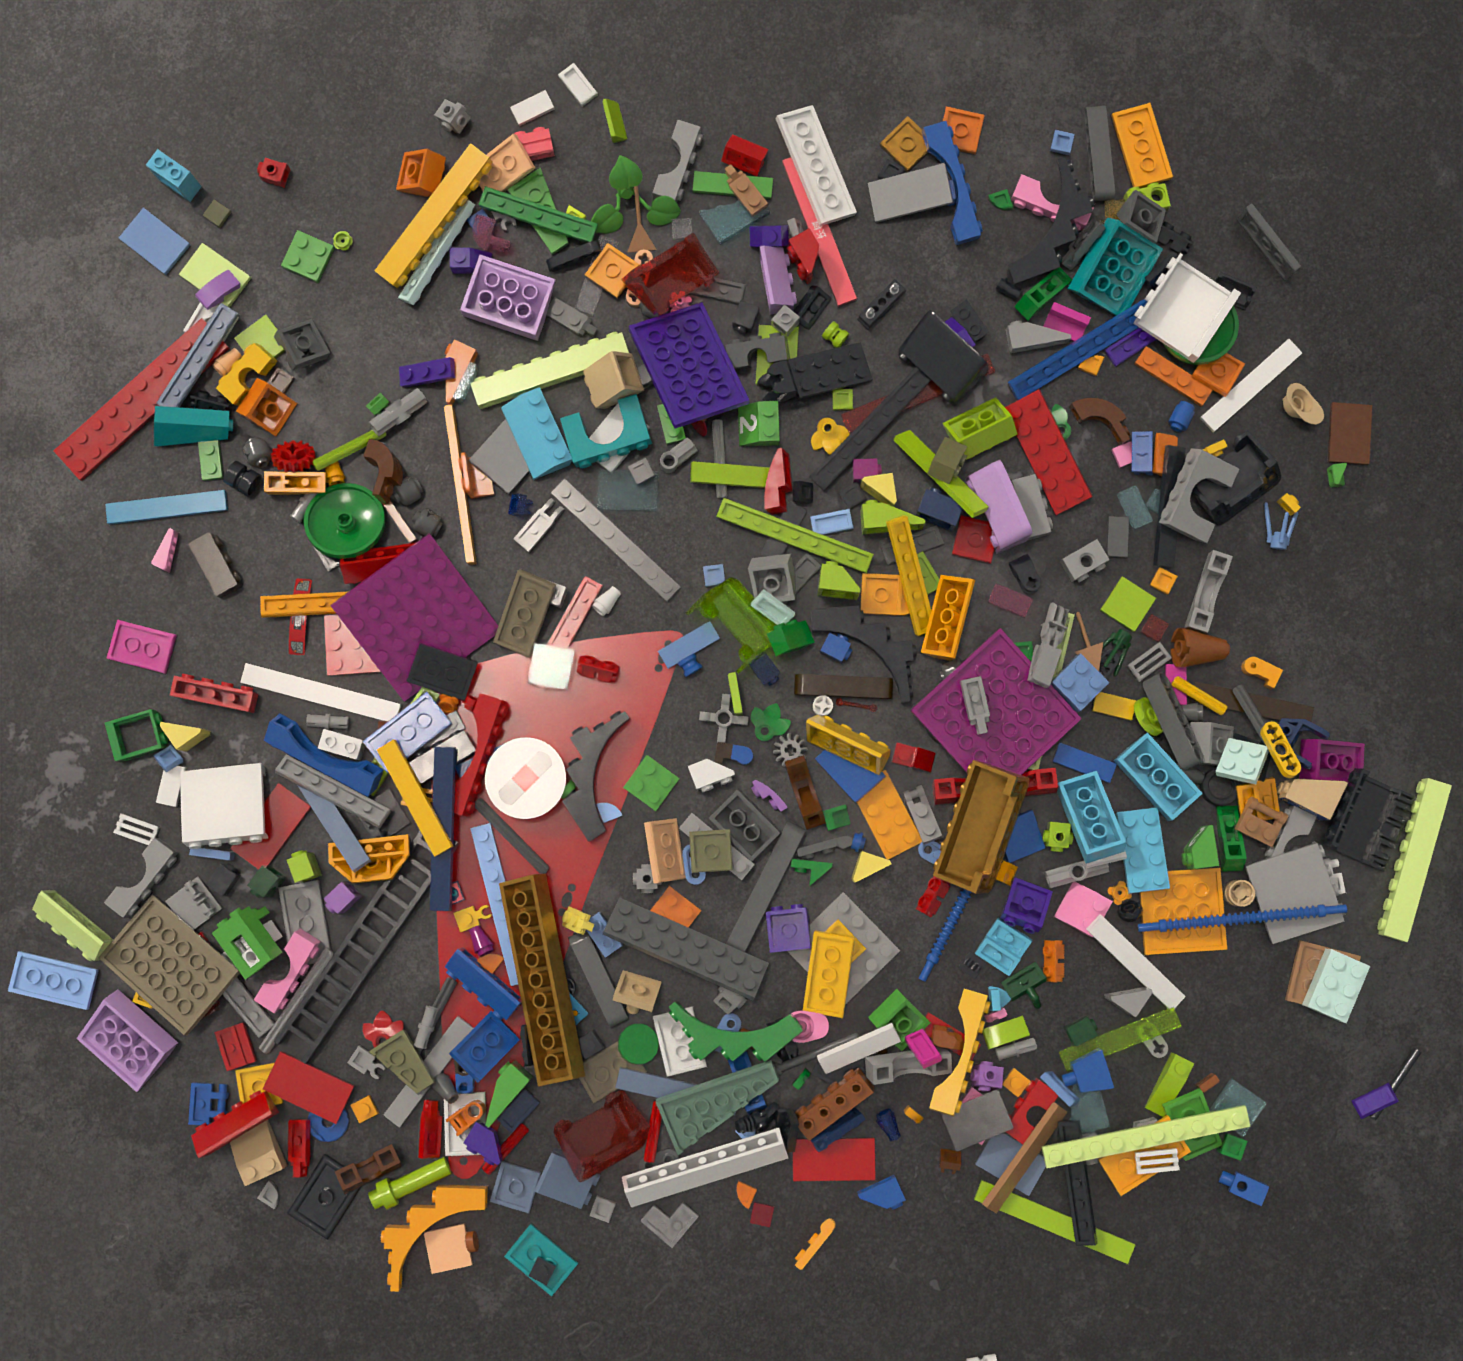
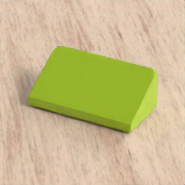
(614, 120)

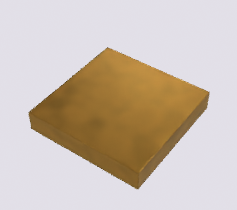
(905, 144)

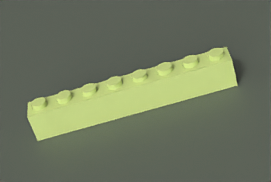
(544, 372)
(1414, 859)

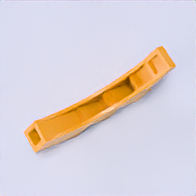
(448, 1201)

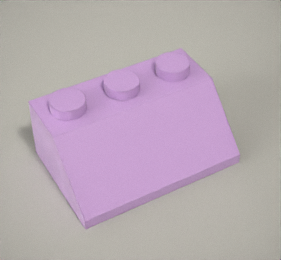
(777, 278)

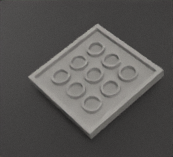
(878, 946)

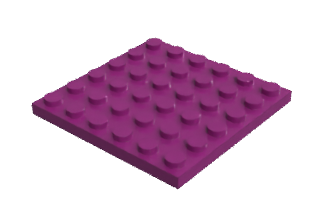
(411, 603)
(1022, 717)

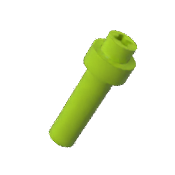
(389, 1192)

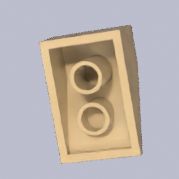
(257, 1153)

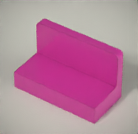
(1067, 321)

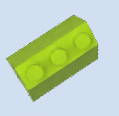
(981, 427)
(836, 582)

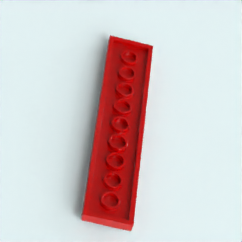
(128, 408)

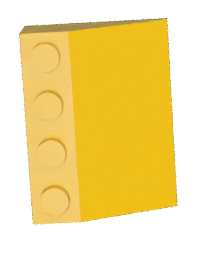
(847, 744)

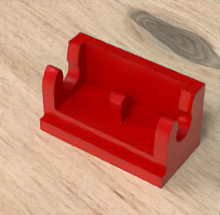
(744, 155)

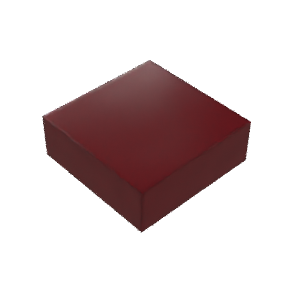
(762, 1214)

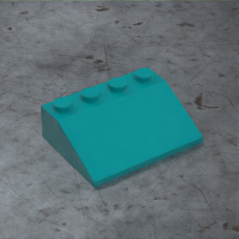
(1115, 267)

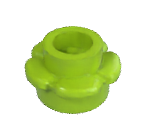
(340, 236)

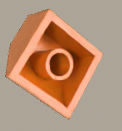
(421, 172)
(266, 407)

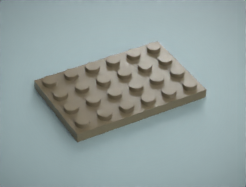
(169, 965)

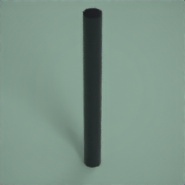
(1401, 1075)

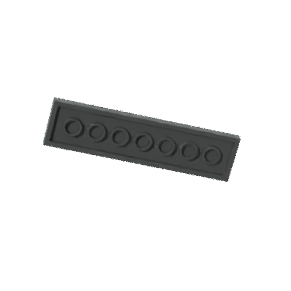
(685, 948)

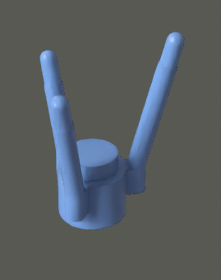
(1279, 540)

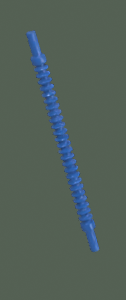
(1321, 910)
(932, 958)

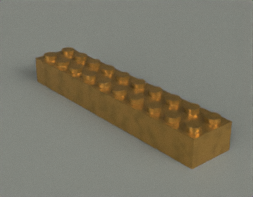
(542, 979)

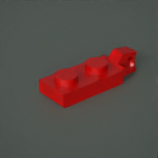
(430, 1130)
(299, 1146)

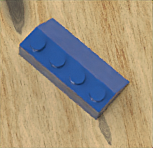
(484, 984)

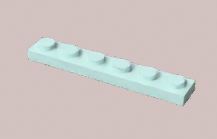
(432, 260)

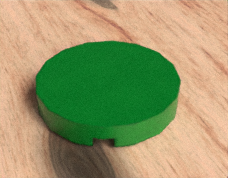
(637, 1044)

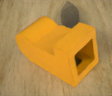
(1262, 670)

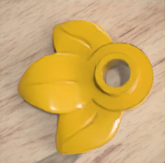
(831, 439)

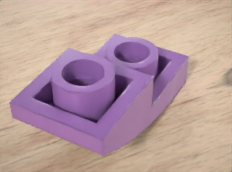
(216, 289)
(764, 791)

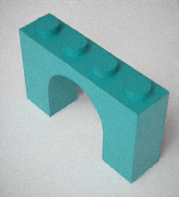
(633, 436)

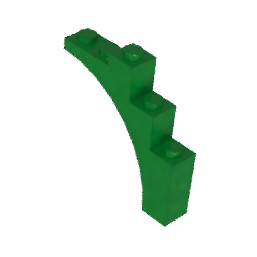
(734, 1044)

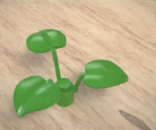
(623, 178)

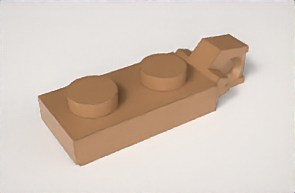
(745, 191)

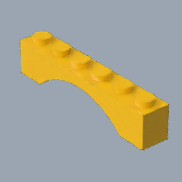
(948, 1093)

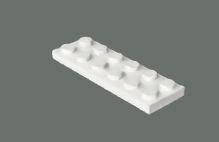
(816, 165)

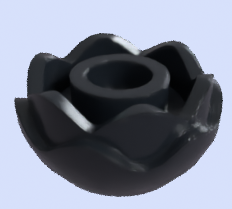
(1130, 911)

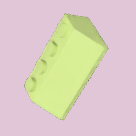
(72, 924)

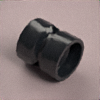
(240, 477)

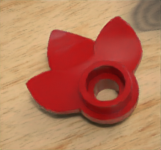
(381, 1028)

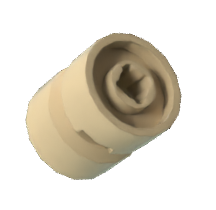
(1239, 893)

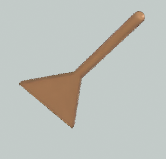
(640, 239)

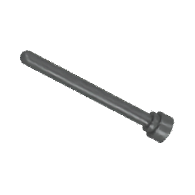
(780, 1067)

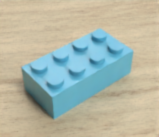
(1091, 817)

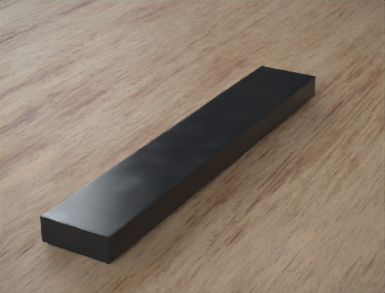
(1166, 537)
(1078, 1189)

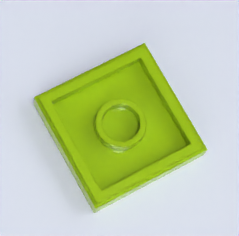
(261, 333)
(1127, 604)
(735, 694)

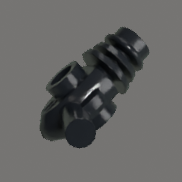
(756, 1120)

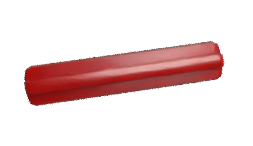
(653, 1135)
(508, 1145)

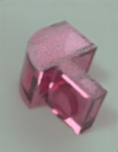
(483, 235)

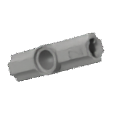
(397, 412)
(1064, 875)

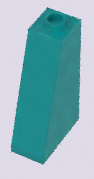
(189, 425)

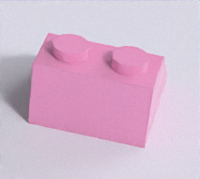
(1081, 907)

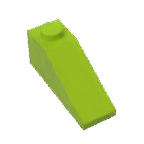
(1169, 1083)

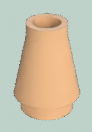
(224, 363)

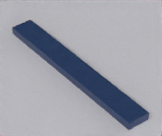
(444, 808)

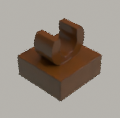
(949, 1160)

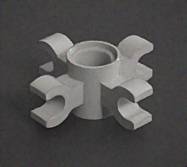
(713, 717)

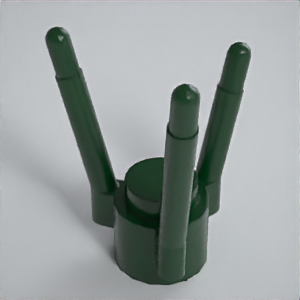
(1120, 641)

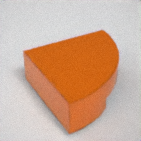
(491, 962)
(745, 1193)

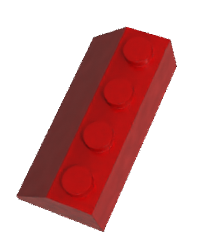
(233, 1124)

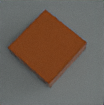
(1207, 1082)

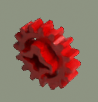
(293, 456)

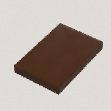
(1349, 433)

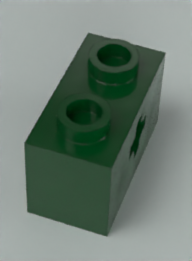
(266, 881)

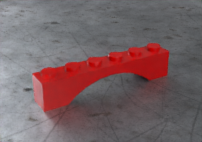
(488, 716)
(1040, 782)

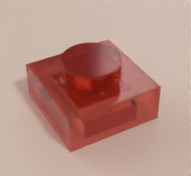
(1154, 628)

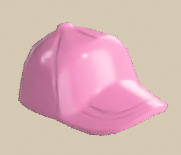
(815, 1026)

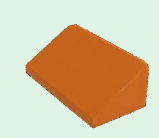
(1159, 449)

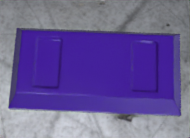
(1375, 1101)

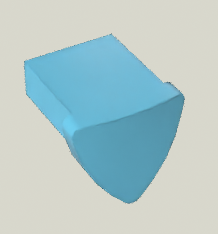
(998, 998)

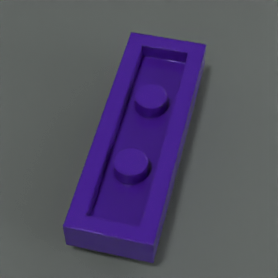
(427, 372)

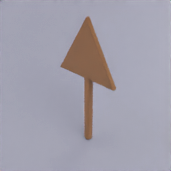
(1091, 653)

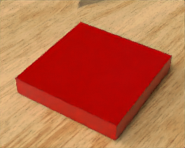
(973, 540)

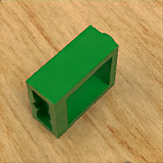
(116, 739)

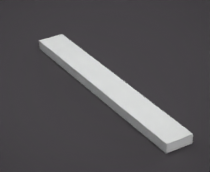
(319, 693)

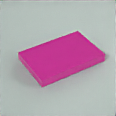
(141, 646)

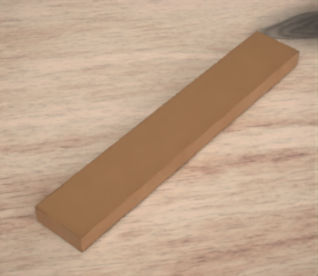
(1024, 1157)

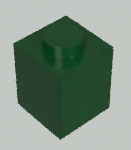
(1081, 1030)

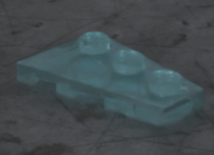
(729, 220)
(1089, 1110)

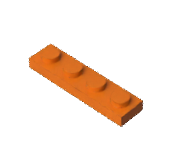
(1173, 376)

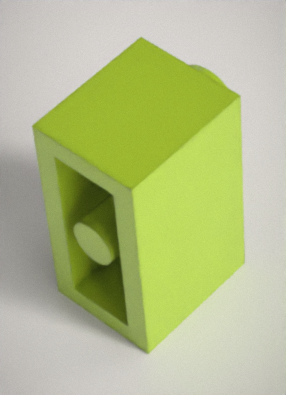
(303, 866)

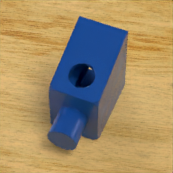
(1089, 1072)
(1253, 1191)

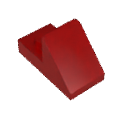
(913, 757)

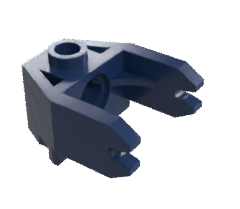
(1294, 728)

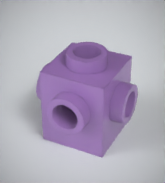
(986, 1076)

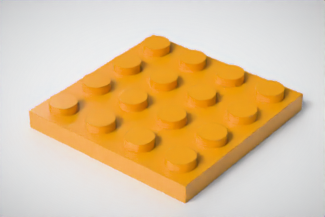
(1190, 894)

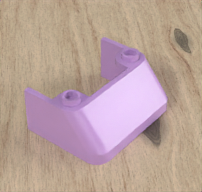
(1004, 510)

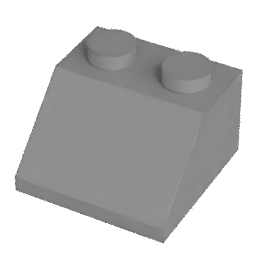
(774, 575)
(1212, 740)

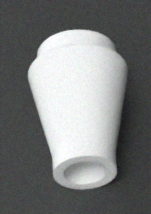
(606, 601)

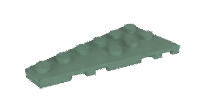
(707, 1105)

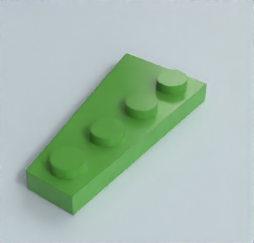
(536, 190)

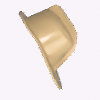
(1302, 405)

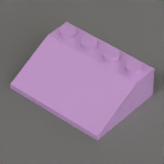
(508, 297)
(127, 1040)

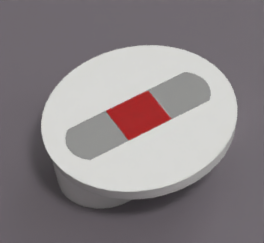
(525, 778)

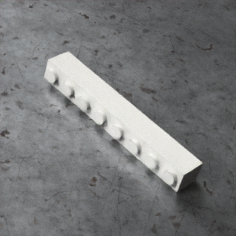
(704, 1167)

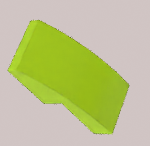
(1005, 1032)

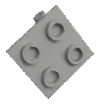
(194, 903)

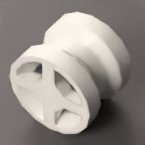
(822, 705)

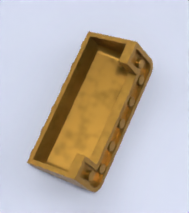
(981, 827)

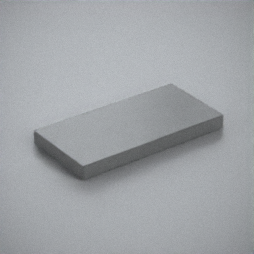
(910, 192)
(304, 909)

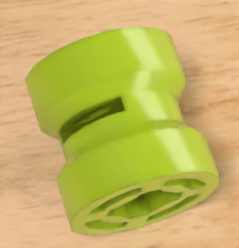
(834, 332)

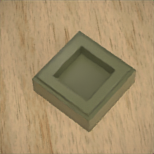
(217, 213)

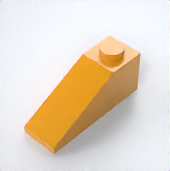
(294, 483)

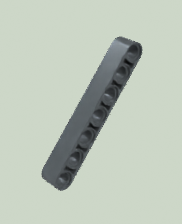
(766, 886)

